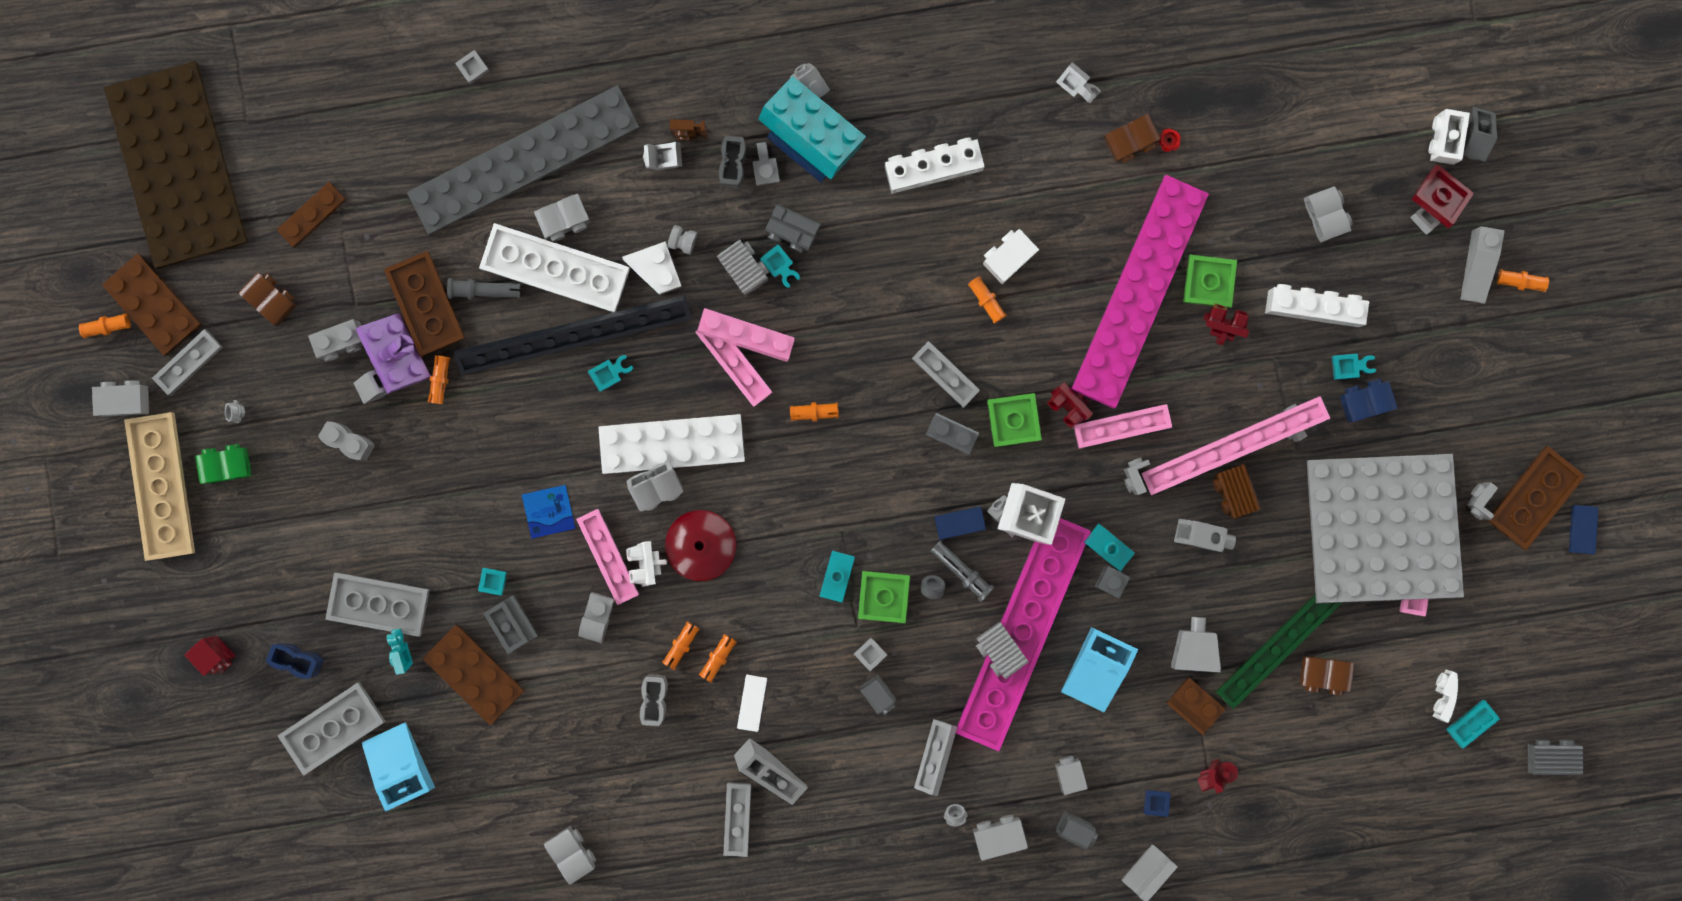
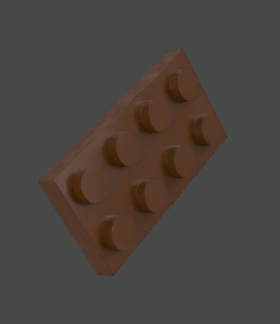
(424, 303)
(151, 304)
(1536, 497)
(473, 674)

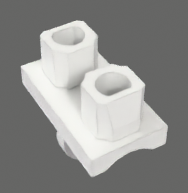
(648, 563)

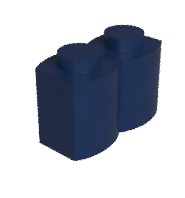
(1368, 401)
(289, 657)

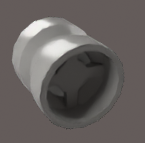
(682, 239)

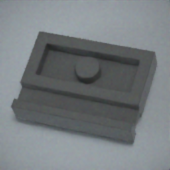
(510, 624)

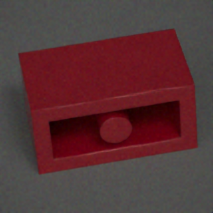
(210, 656)

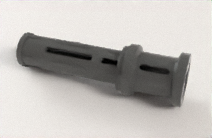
(472, 289)
(970, 578)

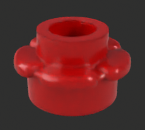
(1175, 140)

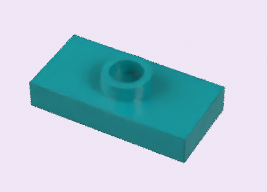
(1109, 547)
(837, 576)
(1472, 724)

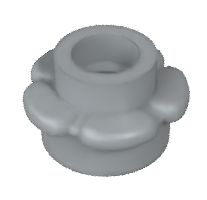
(234, 412)
(955, 815)

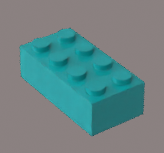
(811, 127)

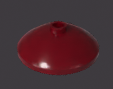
(718, 545)

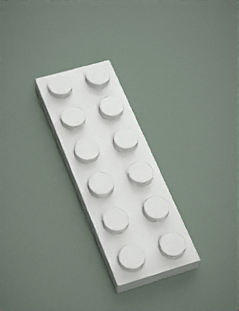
(554, 268)
(673, 441)

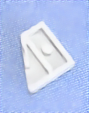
(655, 267)

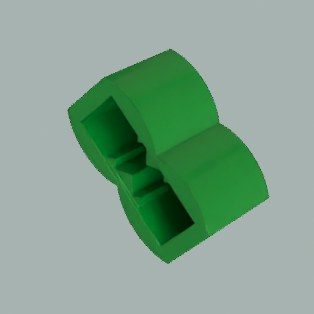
(223, 465)

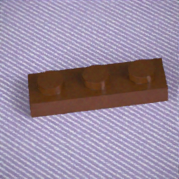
(311, 215)

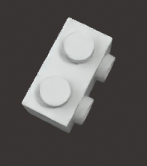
(1449, 136)
(1010, 255)

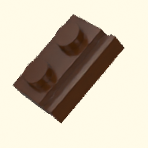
(687, 129)
(1195, 706)

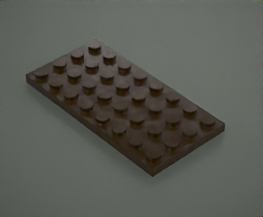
(175, 165)

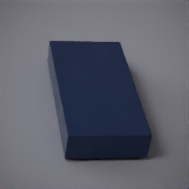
(959, 522)
(1583, 529)

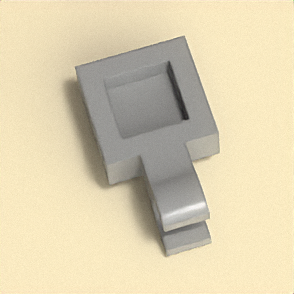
(1075, 82)
(765, 169)

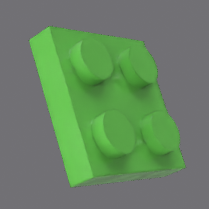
(1209, 281)
(1014, 420)
(883, 597)

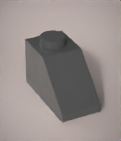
(1480, 134)

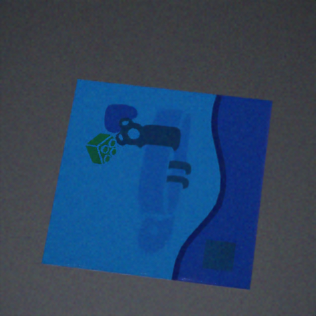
(548, 511)

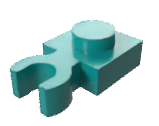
(778, 263)
(1349, 366)
(607, 374)
(400, 654)

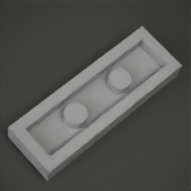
(187, 362)
(945, 374)
(935, 757)
(737, 819)

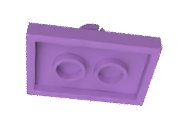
(393, 353)

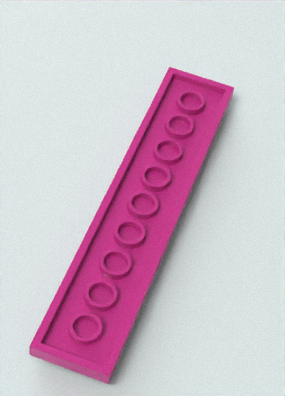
(1139, 291)
(1028, 623)

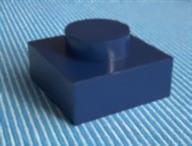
(1156, 803)

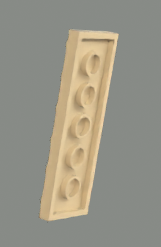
(159, 486)

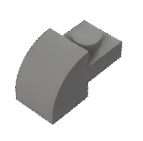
(596, 617)

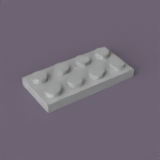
(377, 604)
(331, 728)

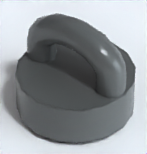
(933, 587)

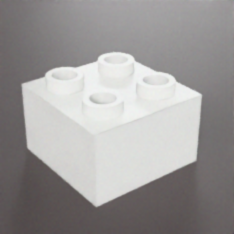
(1031, 513)

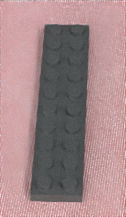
(523, 160)

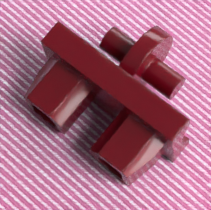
(1225, 328)
(1072, 402)
(1217, 776)

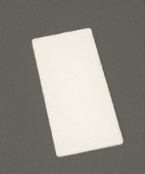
(752, 703)

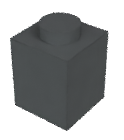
(1112, 581)

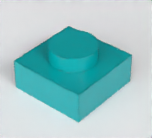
(492, 581)

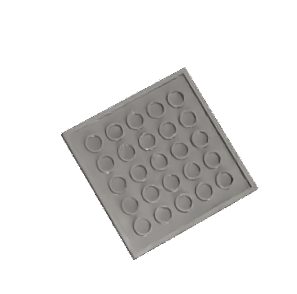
(1384, 528)

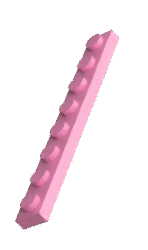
(1236, 445)

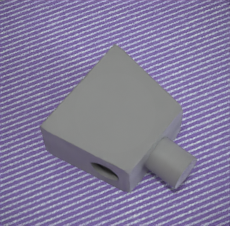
(1203, 535)
(1196, 648)

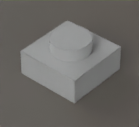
(472, 67)
(1424, 220)
(870, 654)

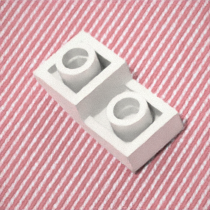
(1447, 686)

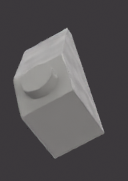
(1481, 263)
(769, 771)

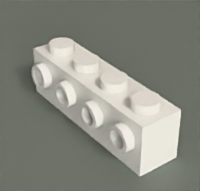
(934, 166)
(1317, 307)

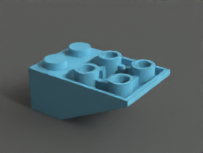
(1099, 669)
(396, 767)

